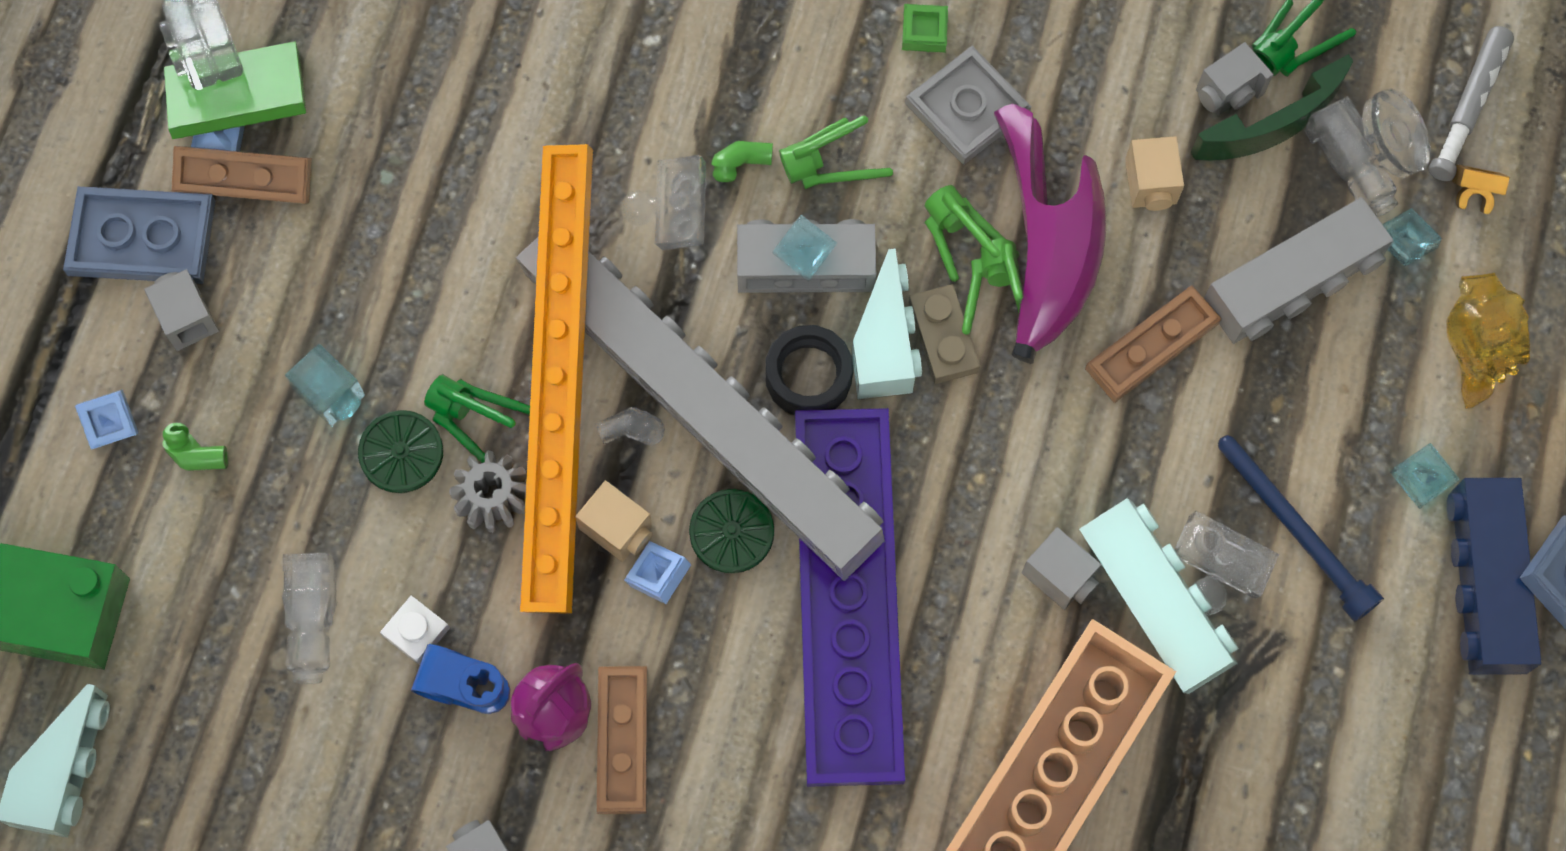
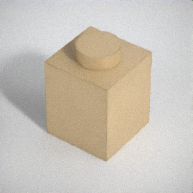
(1154, 173)
(615, 522)

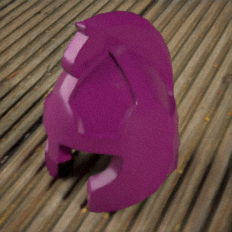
(551, 705)

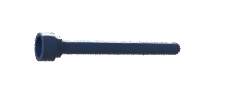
(1356, 595)

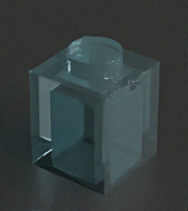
(326, 385)

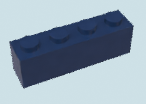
(1491, 557)

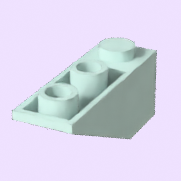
(882, 345)
(48, 778)

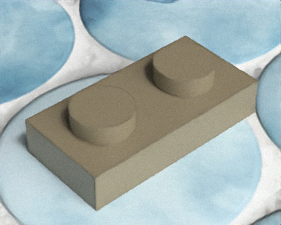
(940, 332)

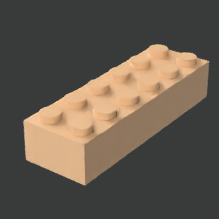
(1067, 747)

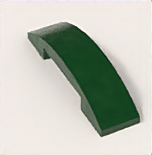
(1233, 140)

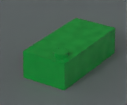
(59, 605)

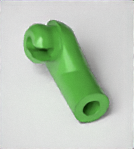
(737, 154)
(188, 453)

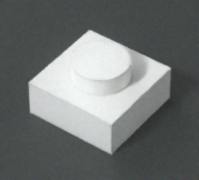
(414, 628)

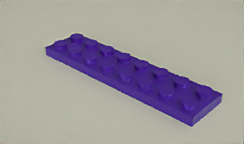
(852, 623)

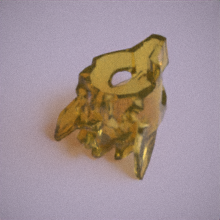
(1487, 335)

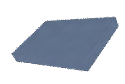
(138, 234)

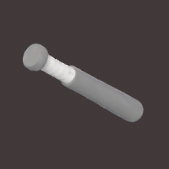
(1482, 78)

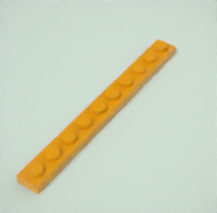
(556, 380)

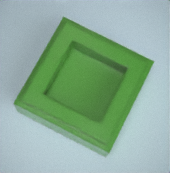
(925, 28)

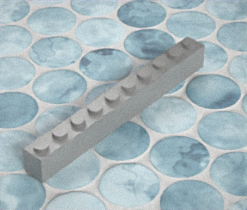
(723, 419)

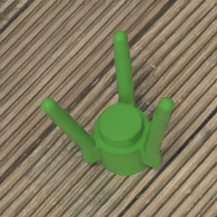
(803, 158)
(952, 213)
(998, 272)

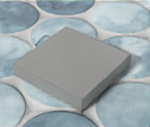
(961, 104)

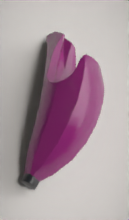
(1062, 239)

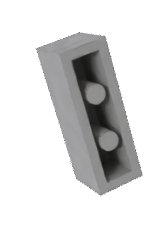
(846, 269)

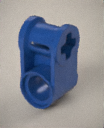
(453, 679)

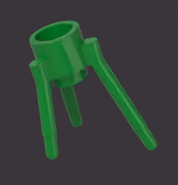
(1279, 47)
(455, 400)

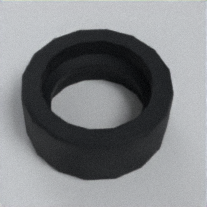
(808, 337)

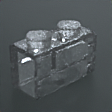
(202, 42)

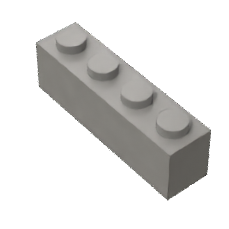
(1299, 270)

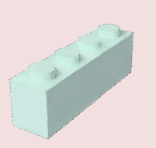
(1159, 596)

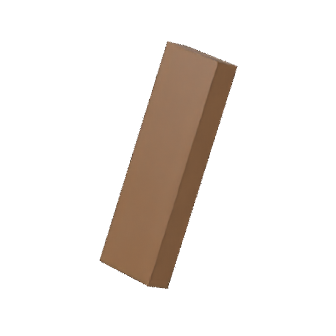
(241, 174)
(1153, 344)
(622, 740)

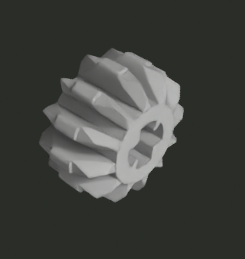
(477, 482)

